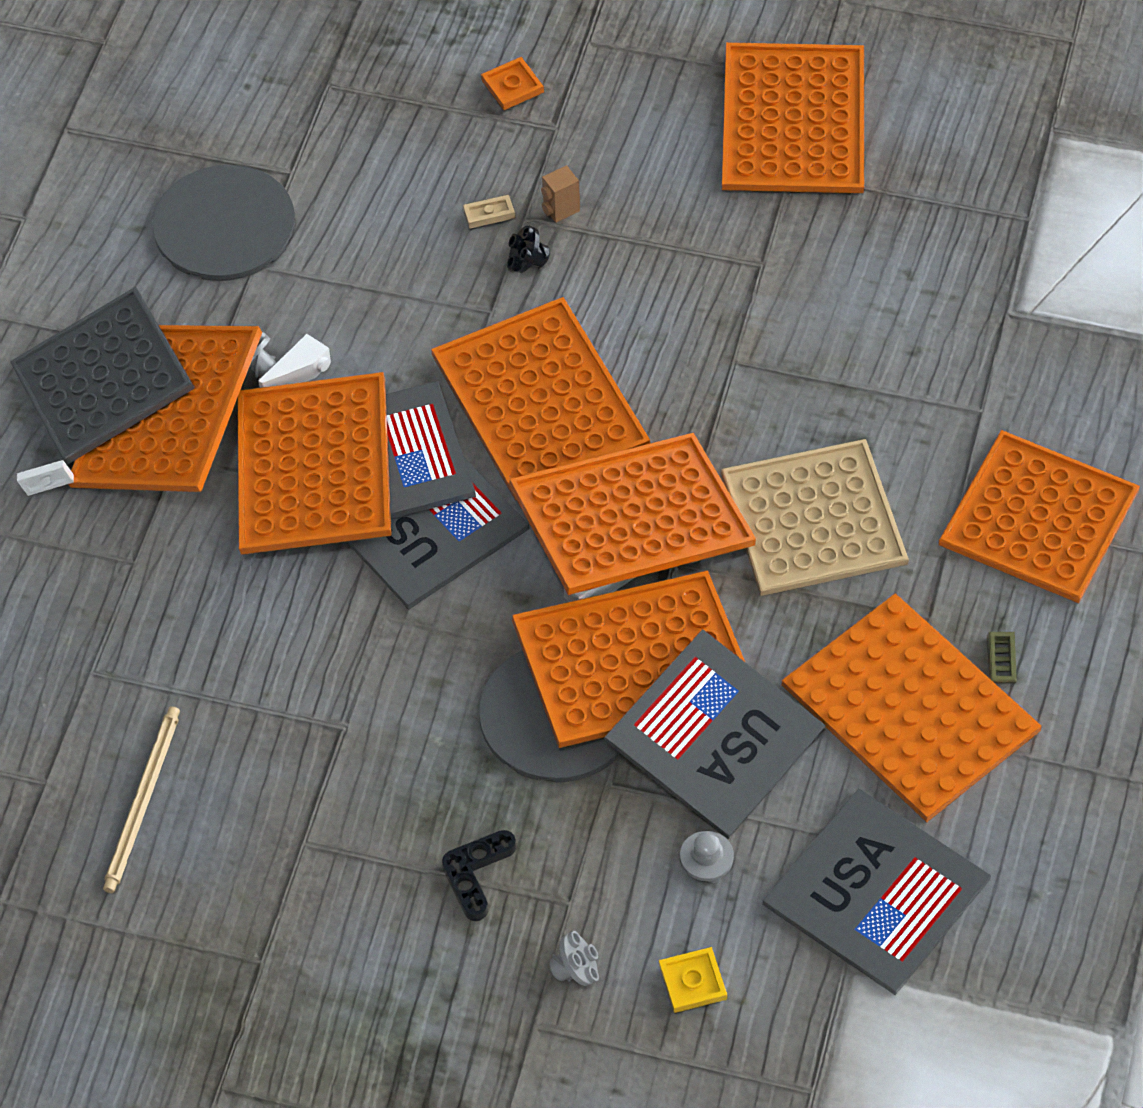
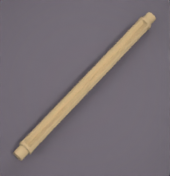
(141, 800)

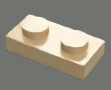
(489, 211)

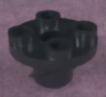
(527, 250)

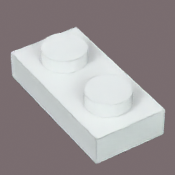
(45, 477)

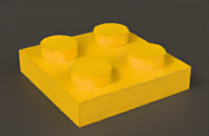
(692, 979)

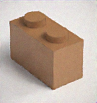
(560, 194)

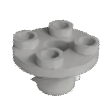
(262, 361)
(706, 856)
(575, 960)

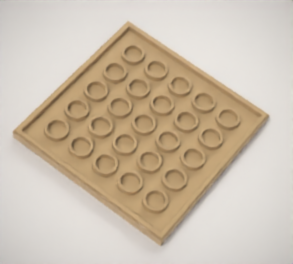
(815, 517)

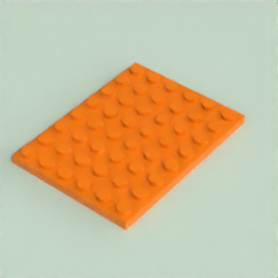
(794, 118)
(538, 392)
(181, 439)
(313, 463)
(631, 513)
(609, 649)
(911, 707)

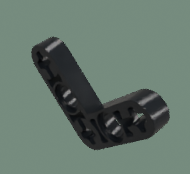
(468, 864)

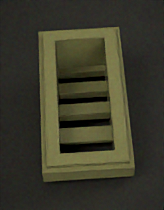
(1001, 638)

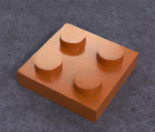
(512, 83)

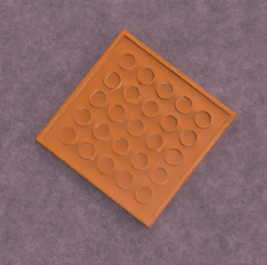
(1039, 516)

